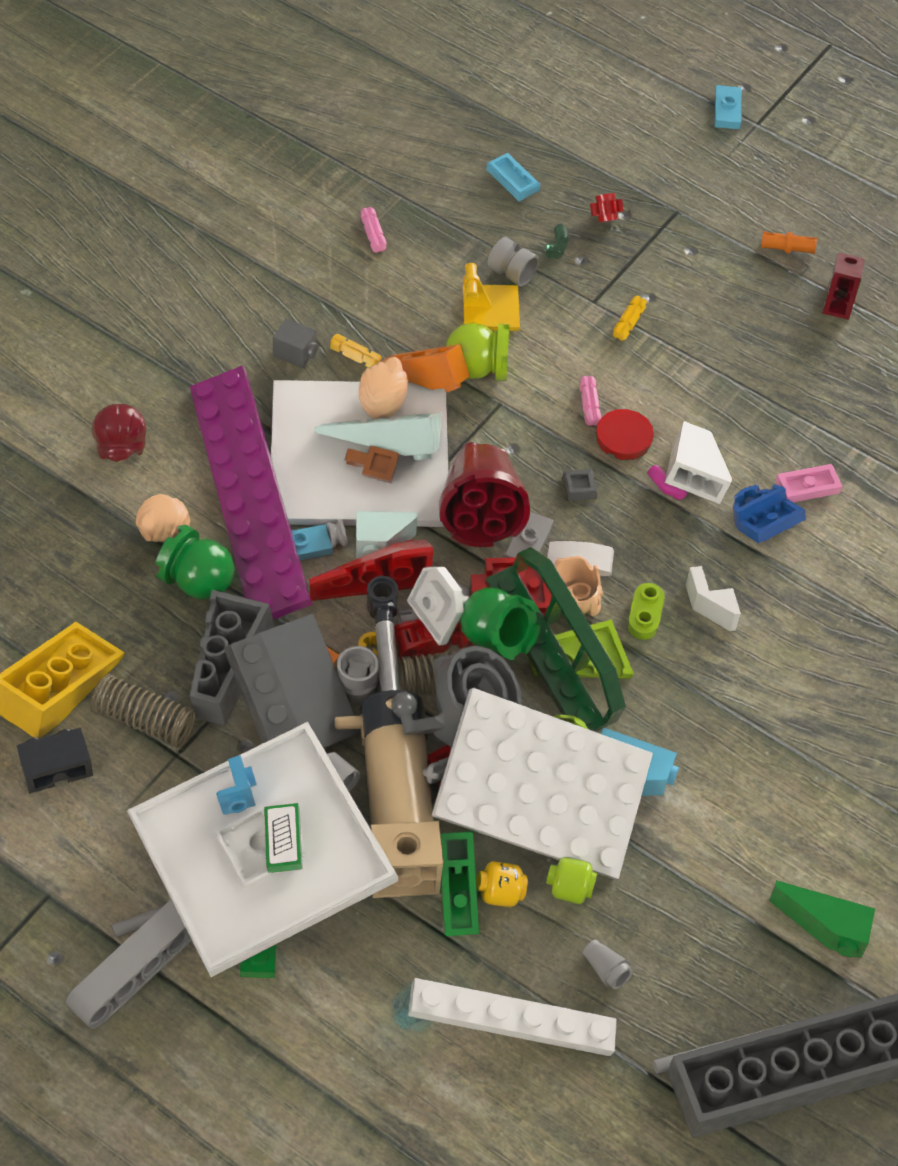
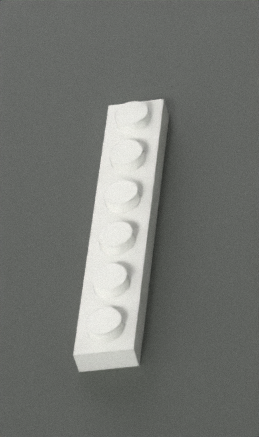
(512, 1017)

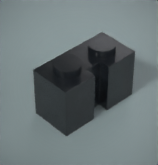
(54, 759)

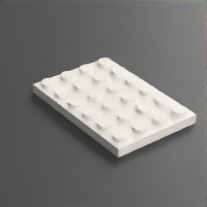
(542, 783)

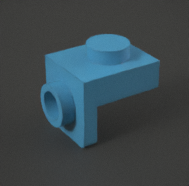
(240, 796)

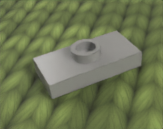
(533, 535)

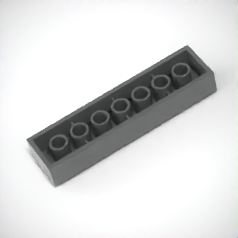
(787, 1066)

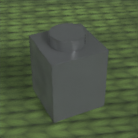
(295, 343)

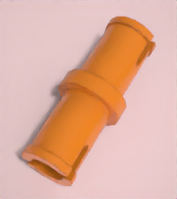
(788, 242)

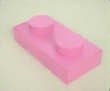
(810, 483)

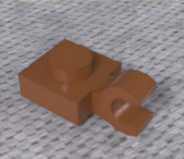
(377, 464)

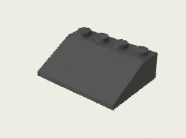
(290, 681)

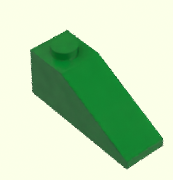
(458, 884)
(829, 919)

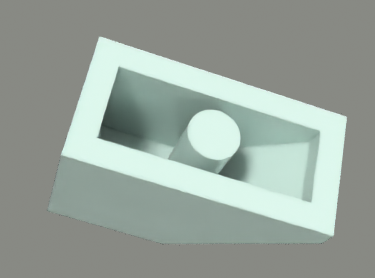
(382, 529)

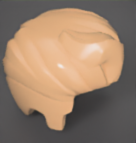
(383, 388)
(161, 517)
(582, 583)

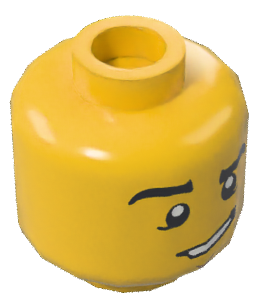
(502, 884)

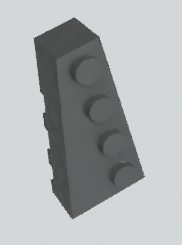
(214, 683)

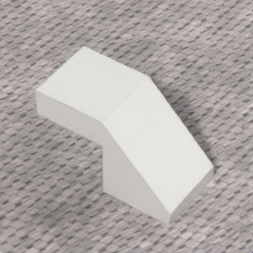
(715, 605)

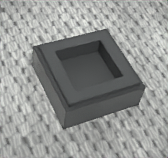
(579, 485)

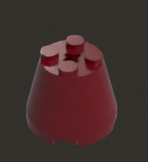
(483, 497)

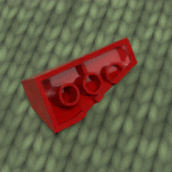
(398, 561)

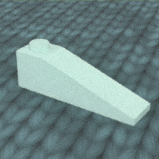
(406, 435)

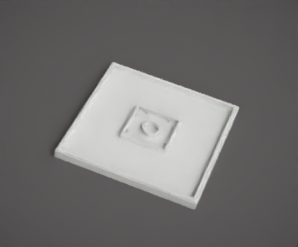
(312, 466)
(218, 861)

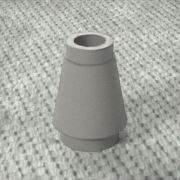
(608, 965)

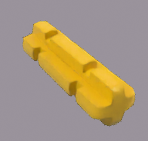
(629, 318)
(354, 351)

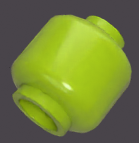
(572, 880)

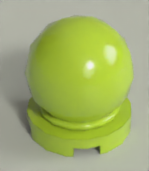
(483, 349)

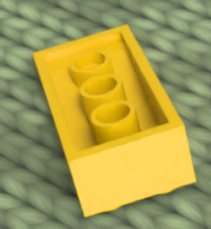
(55, 679)

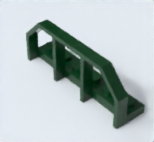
(547, 654)

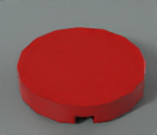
(624, 434)

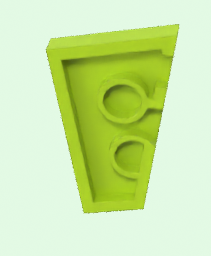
(611, 643)

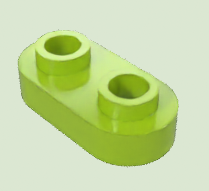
(646, 608)

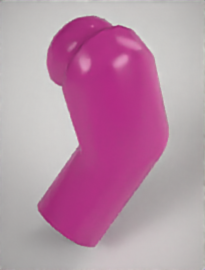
(658, 477)

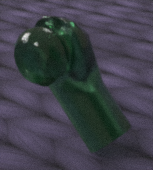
(557, 250)

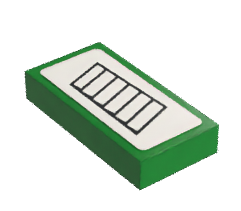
(283, 838)

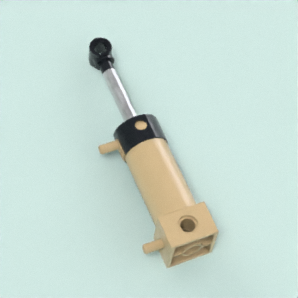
(395, 765)

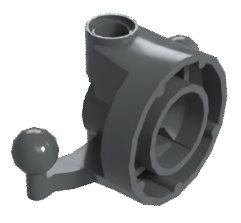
(455, 676)

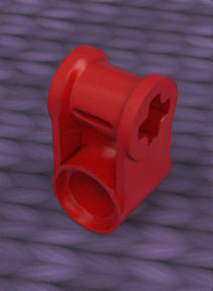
(417, 640)

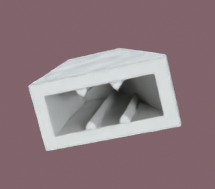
(698, 464)

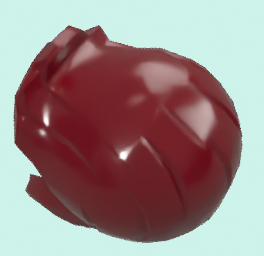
(119, 432)

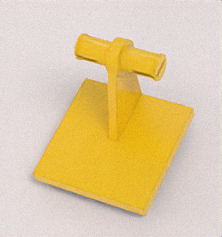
(489, 303)

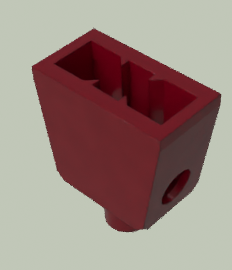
(847, 277)

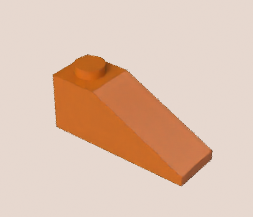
(435, 367)

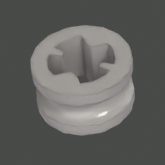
(337, 533)

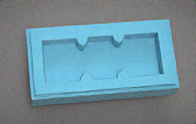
(727, 107)
(513, 176)
(312, 542)

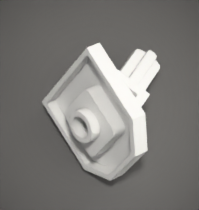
(437, 602)

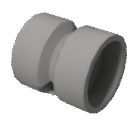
(513, 261)
(358, 673)

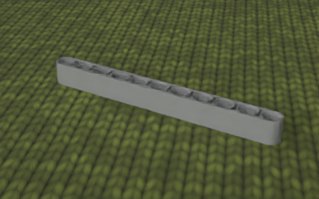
(147, 950)

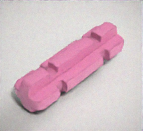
(373, 229)
(590, 400)

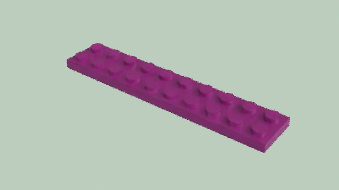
(249, 493)

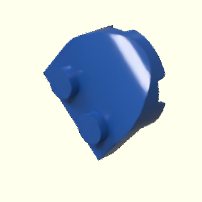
(765, 512)

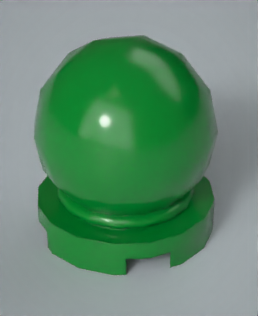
(195, 564)
(500, 622)

